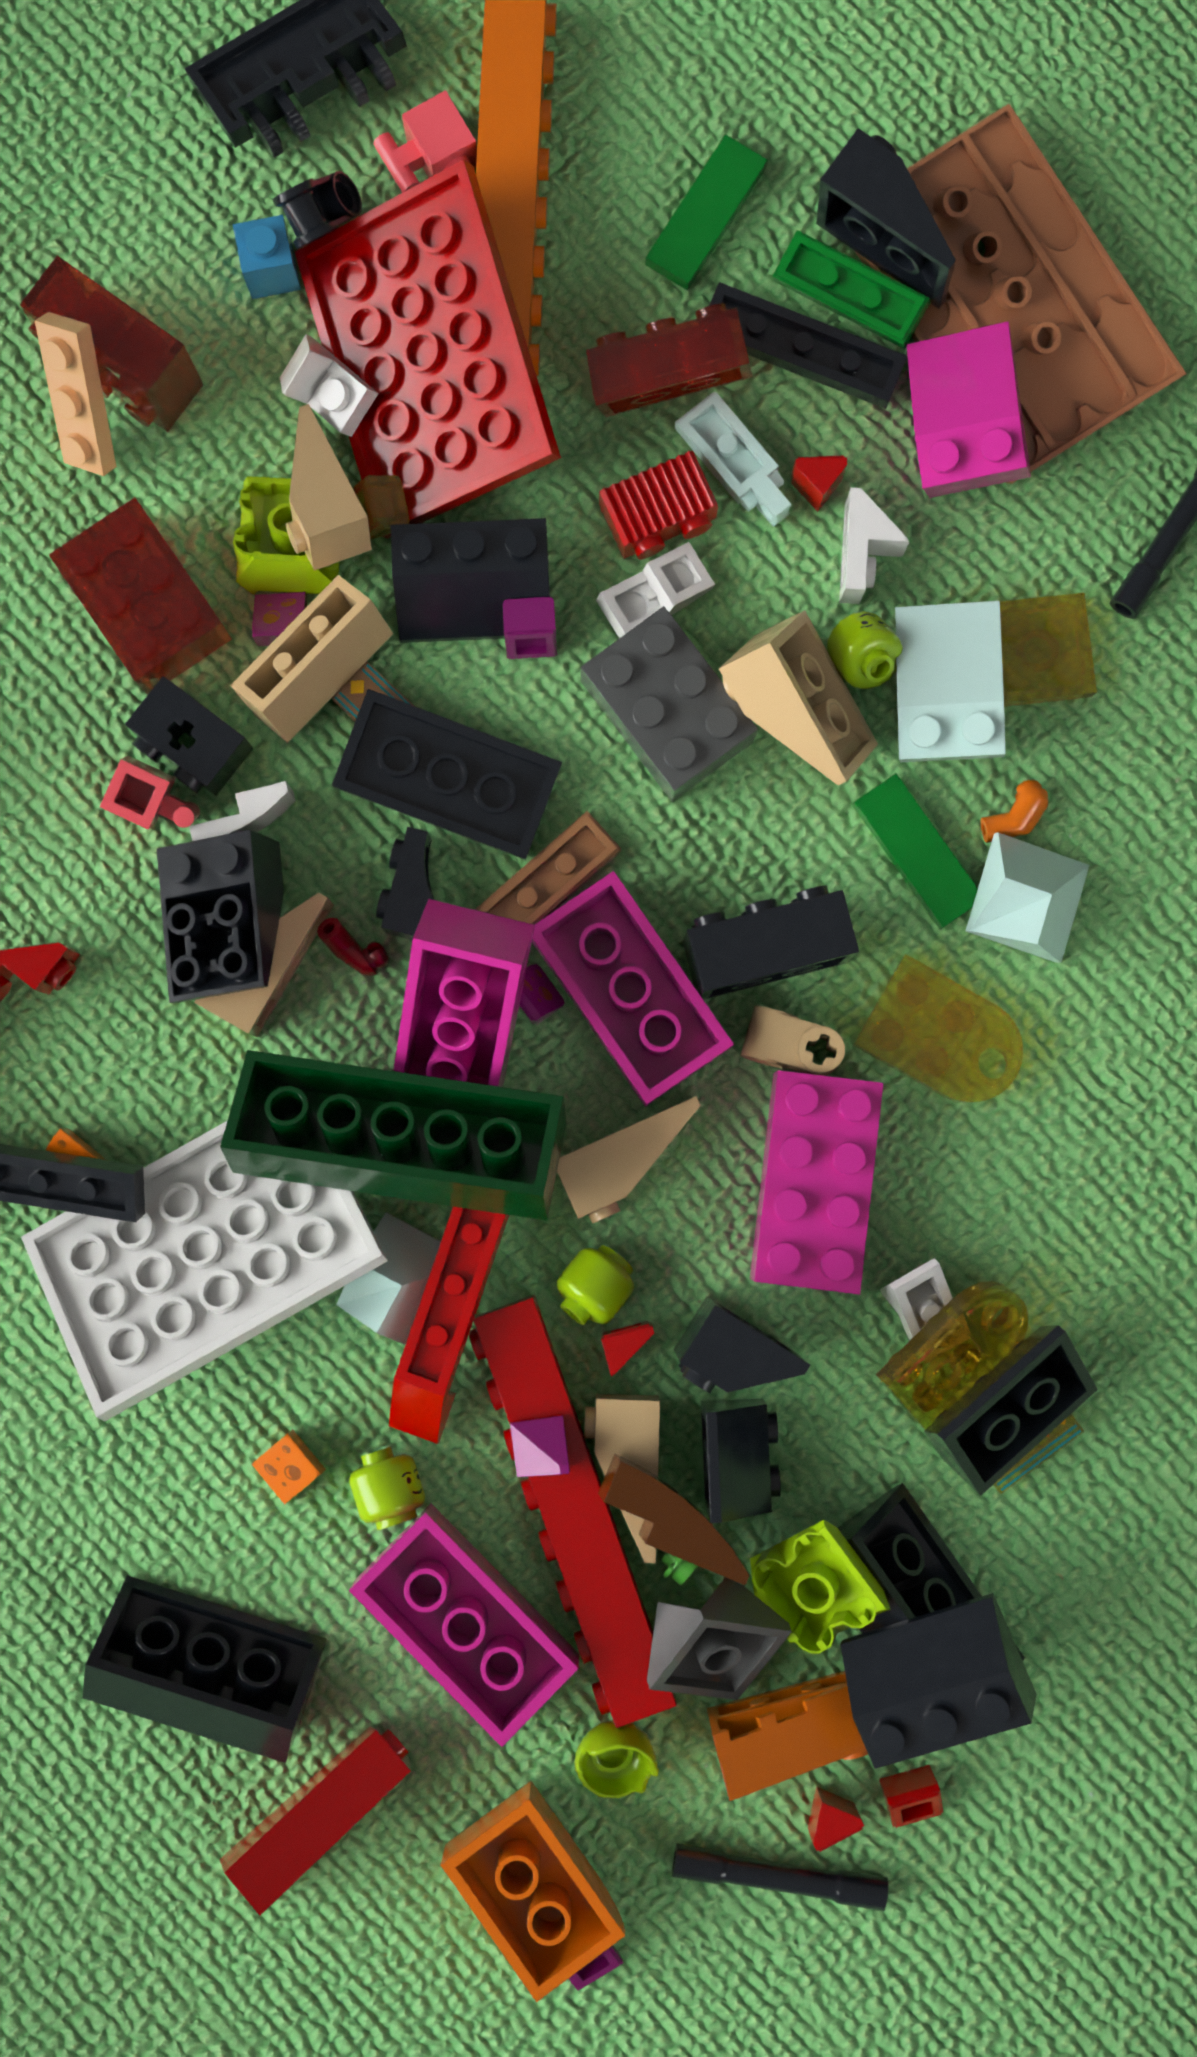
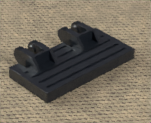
(297, 55)

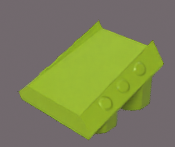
(263, 545)
(817, 1586)

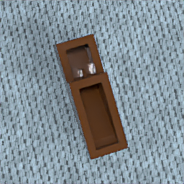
(669, 1519)

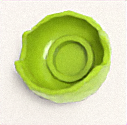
(615, 1760)

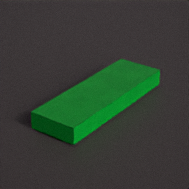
(706, 212)
(851, 289)
(917, 850)

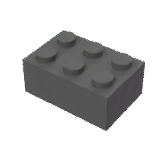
(667, 704)

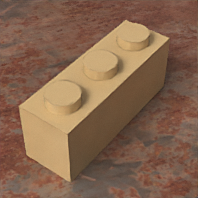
(312, 658)

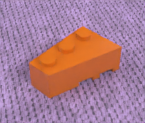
(784, 1733)

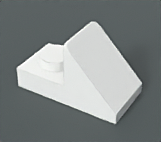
(327, 386)
(865, 533)
(918, 1296)

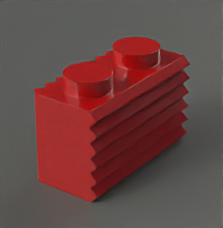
(659, 506)

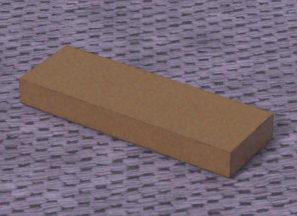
(554, 873)

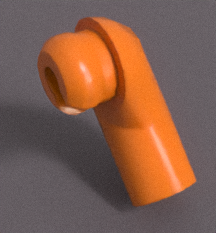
(1023, 816)

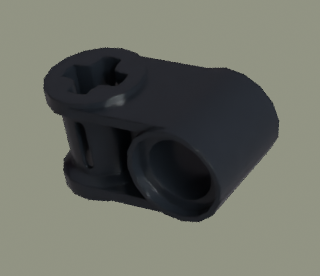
(319, 206)

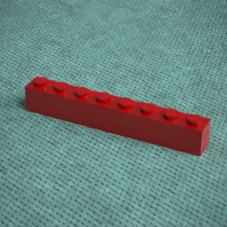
(576, 1519)

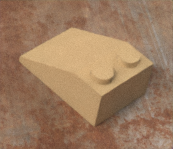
(799, 697)

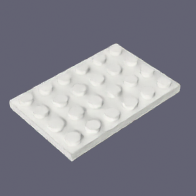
(195, 1273)

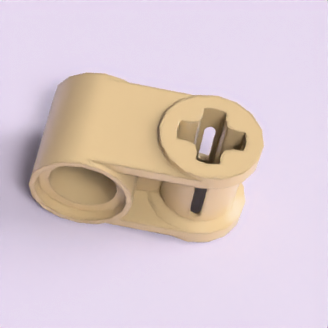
(782, 1038)

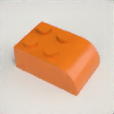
(533, 1891)

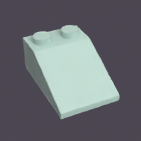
(950, 682)

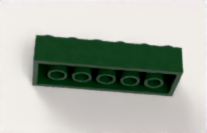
(395, 1134)

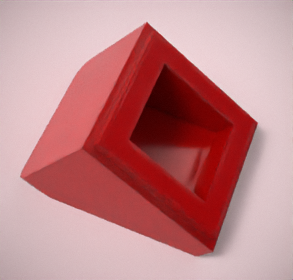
(624, 1343)

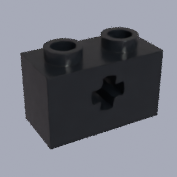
(171, 713)

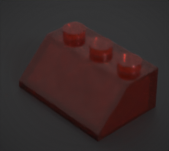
(668, 360)

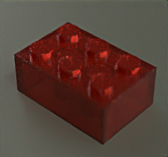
(132, 353)
(140, 596)

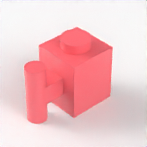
(434, 139)
(142, 794)

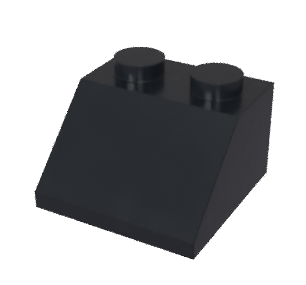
(737, 1458)

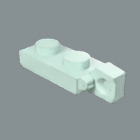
(734, 457)

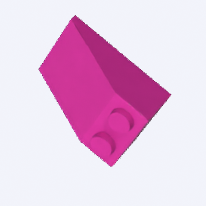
(967, 410)

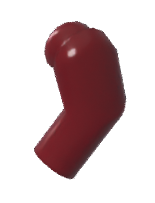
(348, 950)

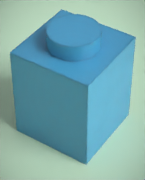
(266, 256)

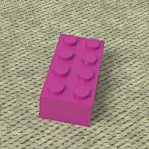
(630, 988)
(462, 994)
(816, 1182)
(466, 1624)

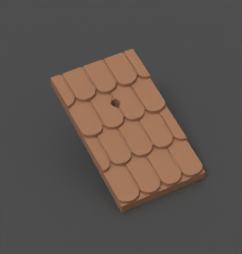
(1073, 320)

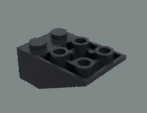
(220, 913)

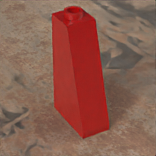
(315, 1818)

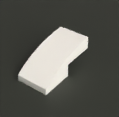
(666, 581)
(256, 809)

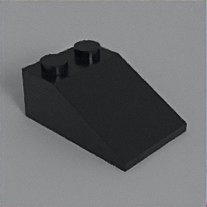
(880, 214)

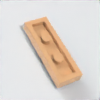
(76, 393)

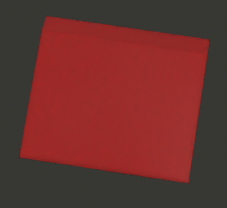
(818, 477)
(912, 1796)
(832, 1819)

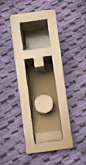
(323, 505)
(295, 934)
(615, 1164)
(630, 1429)

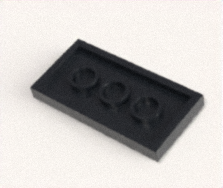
(446, 774)

